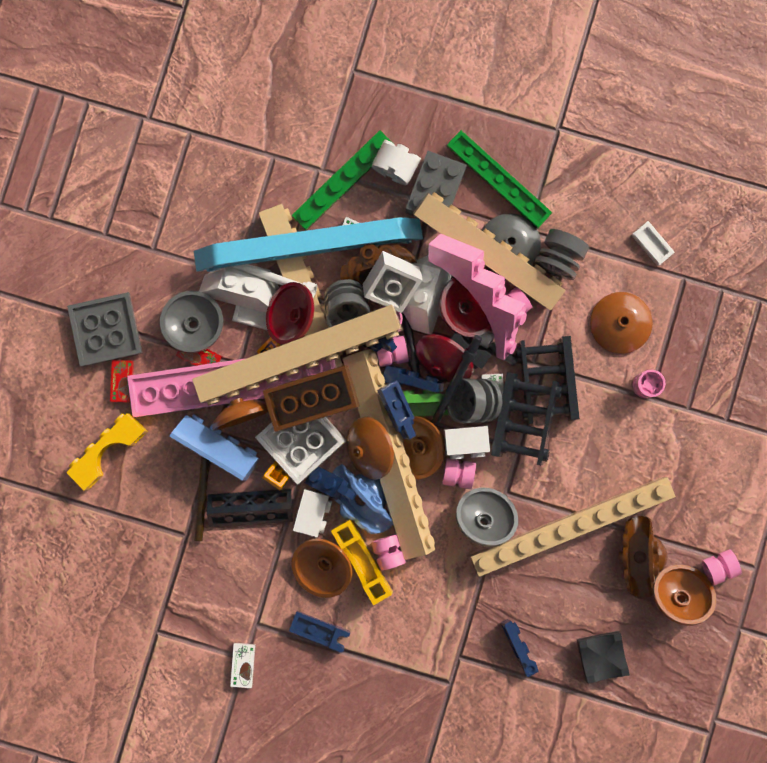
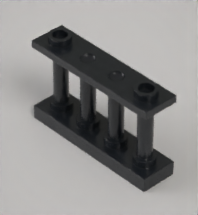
(565, 368)
(509, 405)

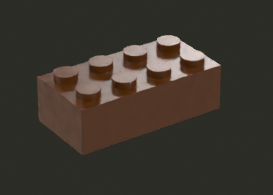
(311, 398)

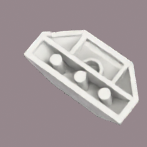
(239, 288)
(425, 303)

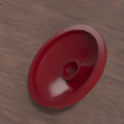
(290, 313)
(468, 322)
(441, 357)

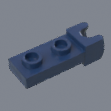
(412, 378)
(318, 631)

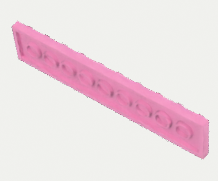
(175, 390)

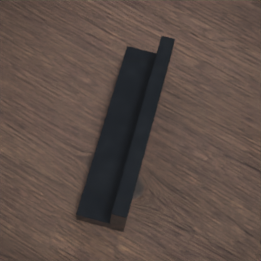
(249, 512)

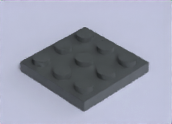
(104, 329)

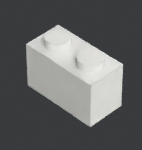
(312, 512)

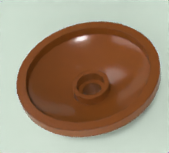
(609, 330)
(239, 412)
(370, 448)
(429, 459)
(315, 574)
(691, 587)

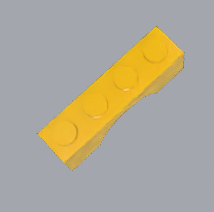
(88, 470)
(362, 561)

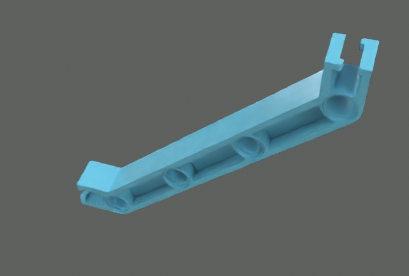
(307, 243)

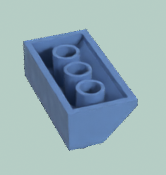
(215, 447)

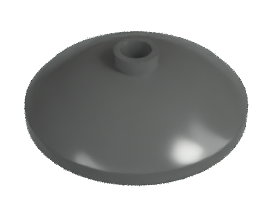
(521, 230)
(189, 308)
(494, 510)

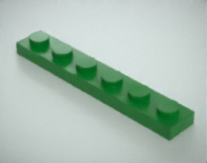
(499, 179)
(339, 183)

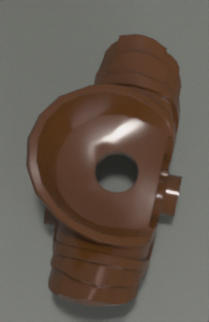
(360, 267)
(640, 537)

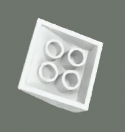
(302, 447)

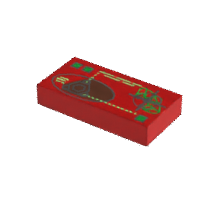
(200, 358)
(119, 381)

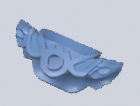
(371, 515)

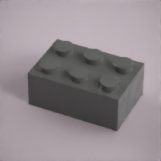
(438, 176)

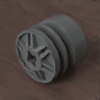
(563, 252)
(344, 302)
(475, 401)

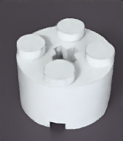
(395, 162)

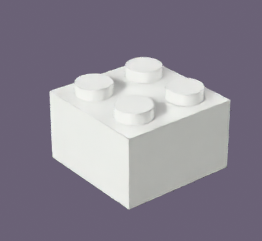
(392, 281)
(466, 441)

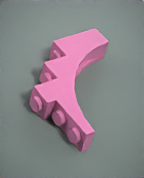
(487, 288)

